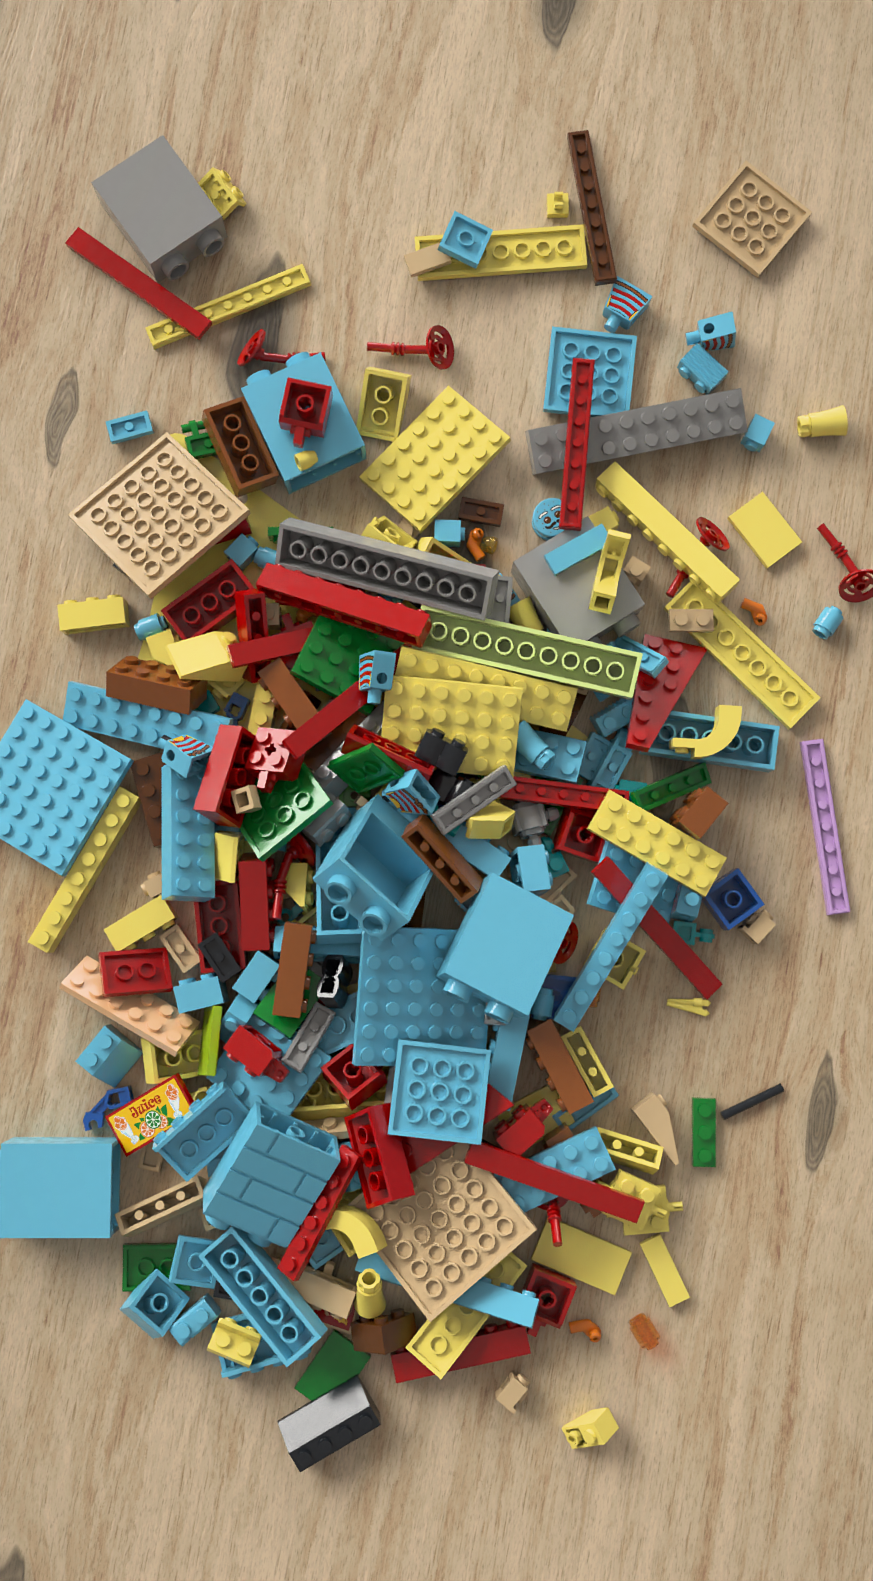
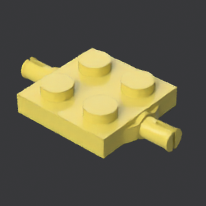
(639, 1188)
(655, 1224)

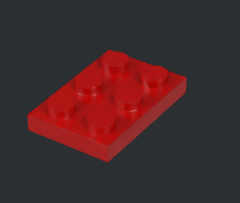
(135, 972)

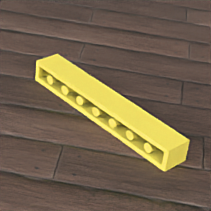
(666, 532)
(85, 870)

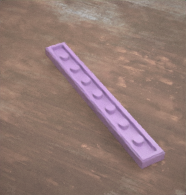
(825, 827)

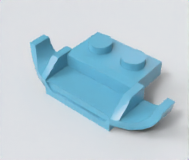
(605, 759)

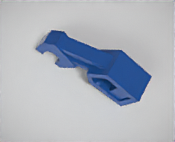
(239, 701)
(97, 1113)

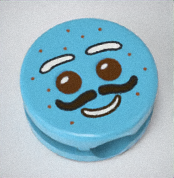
(546, 518)

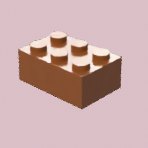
(698, 813)

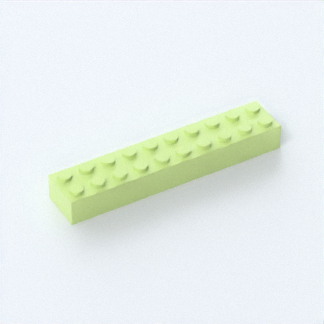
(533, 652)

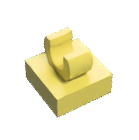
(557, 205)

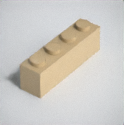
(161, 1207)
(324, 1291)

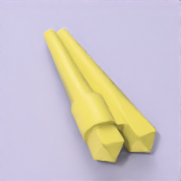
(691, 1005)

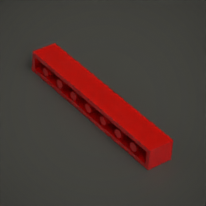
(345, 604)

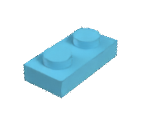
(129, 427)

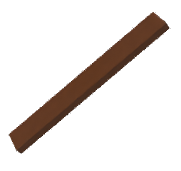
(591, 208)

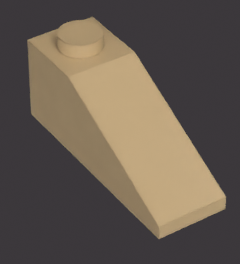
(657, 1121)

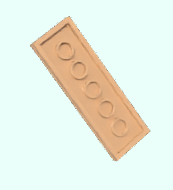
(140, 1013)

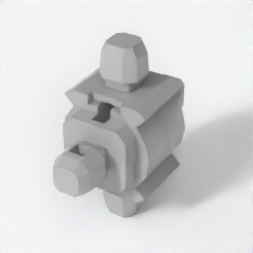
(531, 821)

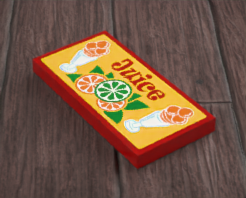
(149, 1114)

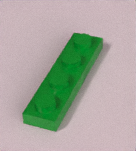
(671, 787)

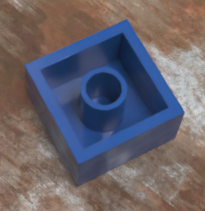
(732, 899)

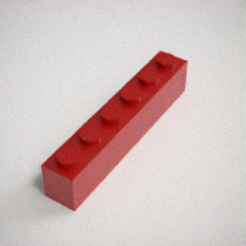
(487, 1346)

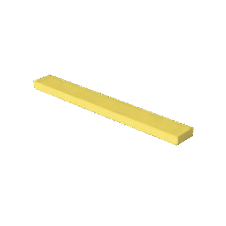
(235, 304)

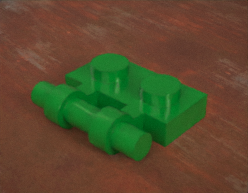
(198, 444)

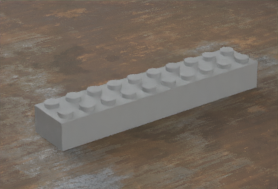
(643, 429)
(387, 568)

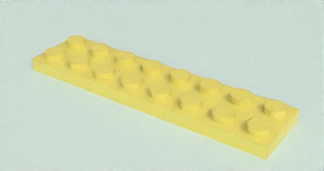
(517, 253)
(748, 659)
(542, 701)

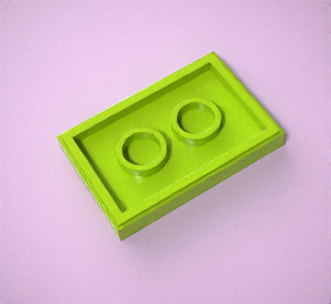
(210, 1041)

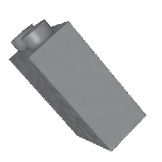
(161, 210)
(565, 598)

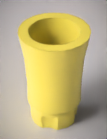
(823, 423)
(524, 614)
(369, 1296)

